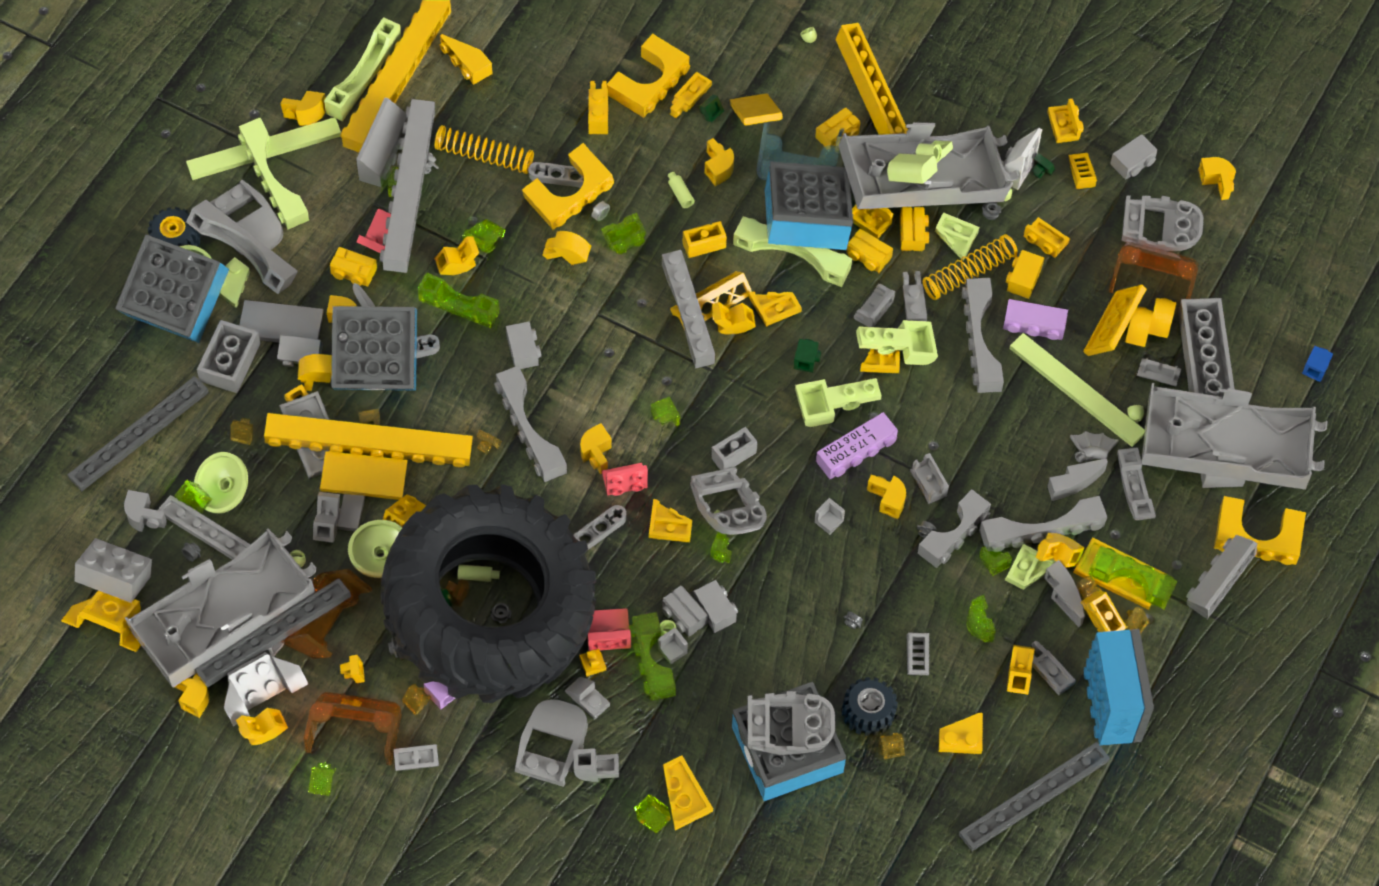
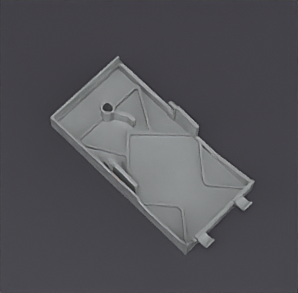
(964, 176)
(1230, 437)
(221, 606)

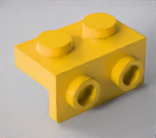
(1065, 122)
(872, 221)
(1046, 237)

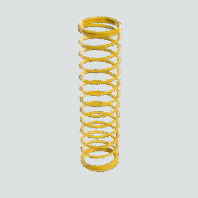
(438, 143)
(937, 292)

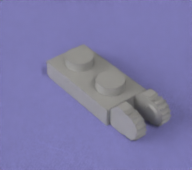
(914, 298)
(1051, 669)

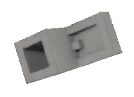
(139, 514)
(327, 517)
(591, 766)

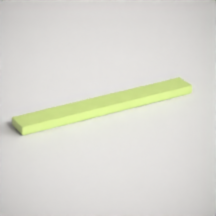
(278, 145)
(1077, 390)

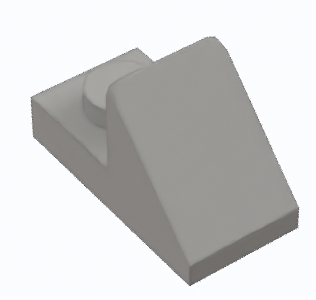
(587, 697)

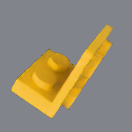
(403, 510)

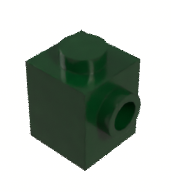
(807, 355)

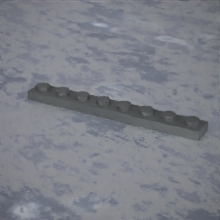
(137, 433)
(273, 632)
(1034, 796)

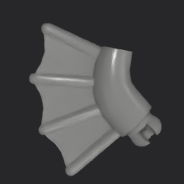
(1092, 446)

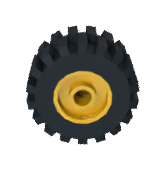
(172, 228)

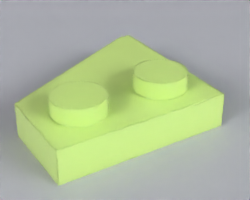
(957, 234)
(234, 282)
(1027, 568)

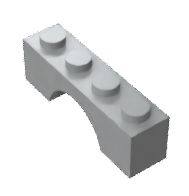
(938, 546)

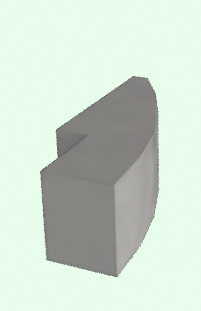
(1076, 478)
(1065, 592)

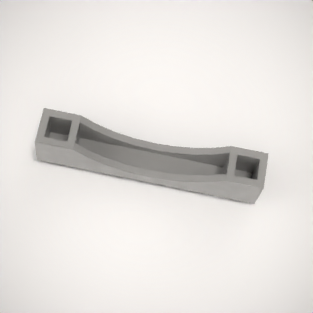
(214, 223)
(690, 312)
(988, 370)
(547, 457)
(1003, 533)

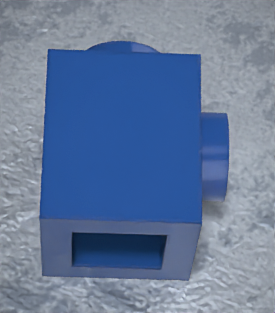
(1317, 363)

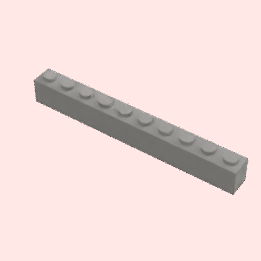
(408, 187)

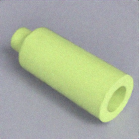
(680, 190)
(477, 573)

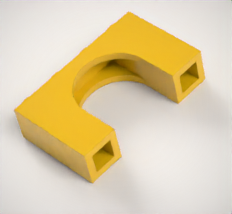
(644, 97)
(557, 209)
(1282, 548)

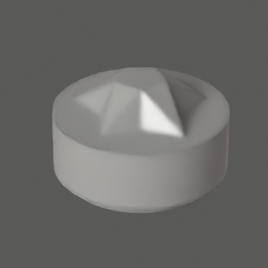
(600, 211)

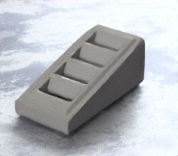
(922, 637)

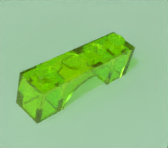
(438, 293)
(1111, 565)
(659, 679)

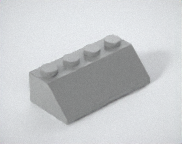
(381, 144)
(1222, 575)

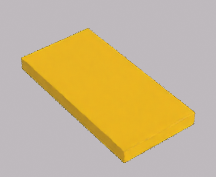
(756, 109)
(1114, 320)
(363, 475)
(1122, 586)

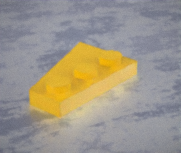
(684, 793)

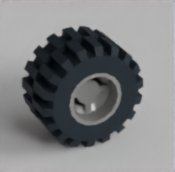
(869, 706)

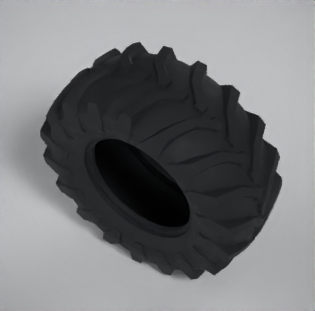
(470, 655)

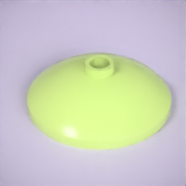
(215, 476)
(368, 542)

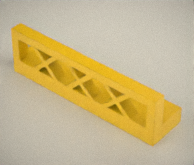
(716, 290)

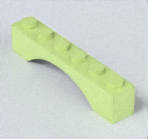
(347, 93)
(290, 205)
(831, 265)

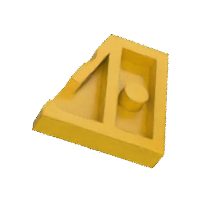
(775, 306)
(881, 363)
(668, 524)
(962, 736)

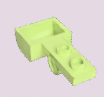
(918, 167)
(911, 337)
(819, 402)

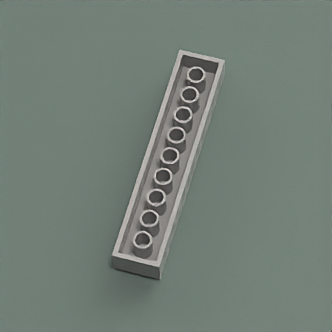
(1206, 359)

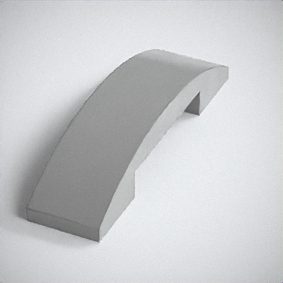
(1134, 484)

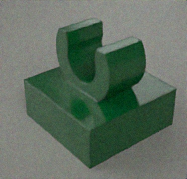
(711, 108)
(1042, 165)

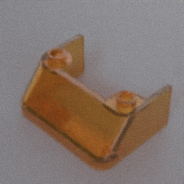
(1158, 260)
(311, 637)
(383, 713)

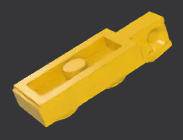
(690, 94)

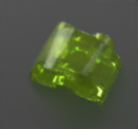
(625, 234)
(485, 235)
(978, 623)

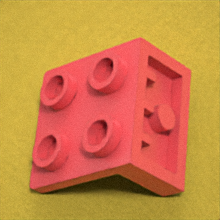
(376, 231)
(625, 479)
(609, 630)

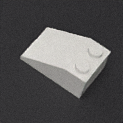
(1022, 156)

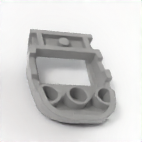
(261, 223)
(1180, 228)
(735, 520)
(559, 720)
(811, 722)

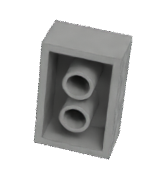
(228, 356)
(113, 570)

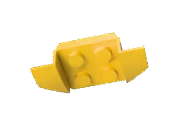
(107, 612)

